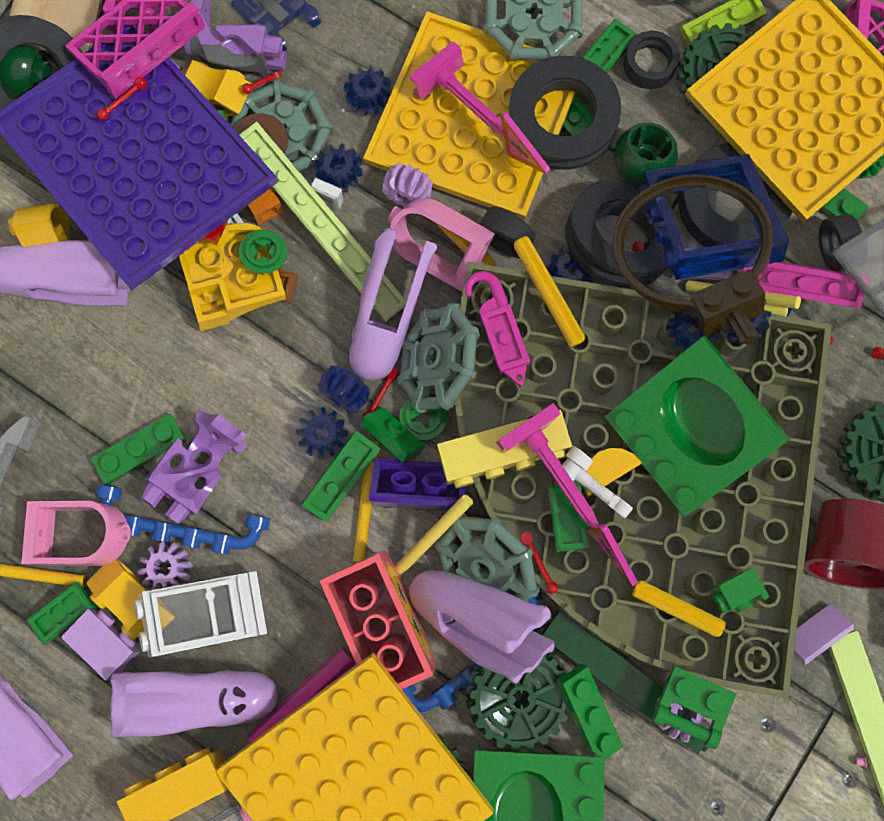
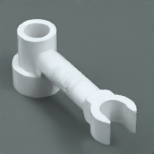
(576, 466)

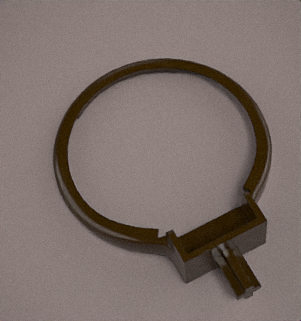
(725, 303)

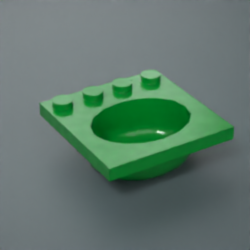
(696, 426)
(540, 785)

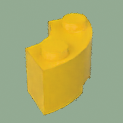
(219, 87)
(40, 224)
(116, 589)

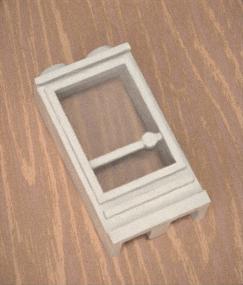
(200, 614)

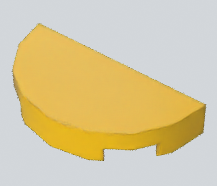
(611, 465)

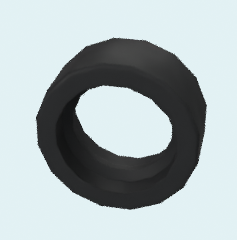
(658, 41)
(507, 229)
(835, 233)

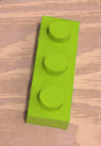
(734, 12)

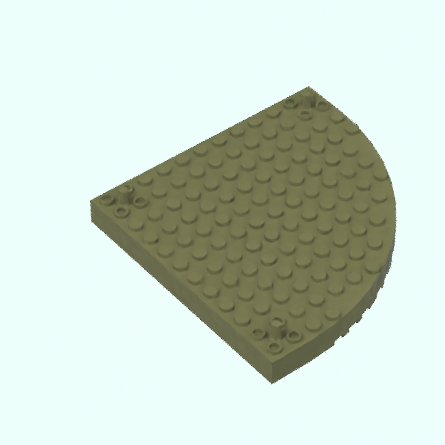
(747, 525)

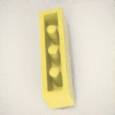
(480, 455)

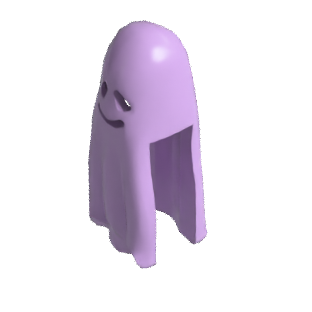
(62, 273)
(375, 344)
(483, 622)
(185, 701)
(28, 746)

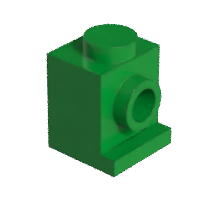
(739, 591)

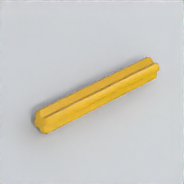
(549, 291)

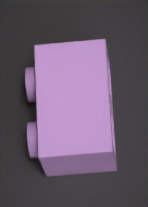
(101, 643)

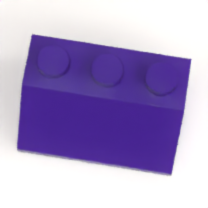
(412, 486)

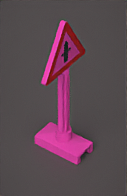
(441, 71)
(532, 434)

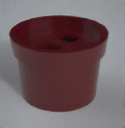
(848, 544)

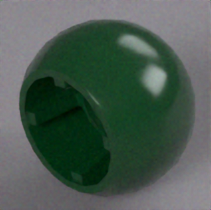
(23, 69)
(644, 149)

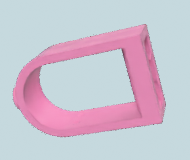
(439, 267)
(40, 533)

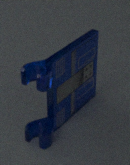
(276, 13)

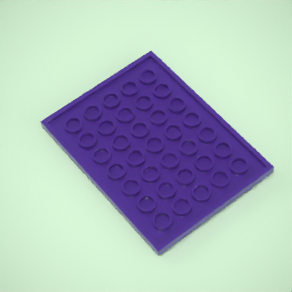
(144, 177)

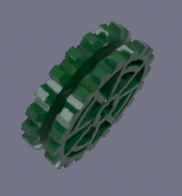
(707, 52)
(864, 452)
(514, 721)

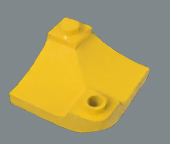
(221, 284)

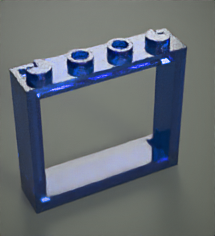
(719, 257)

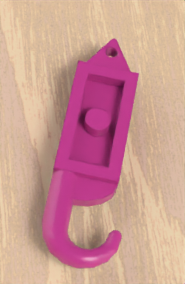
(501, 329)

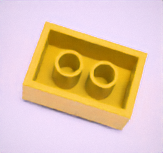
(175, 789)

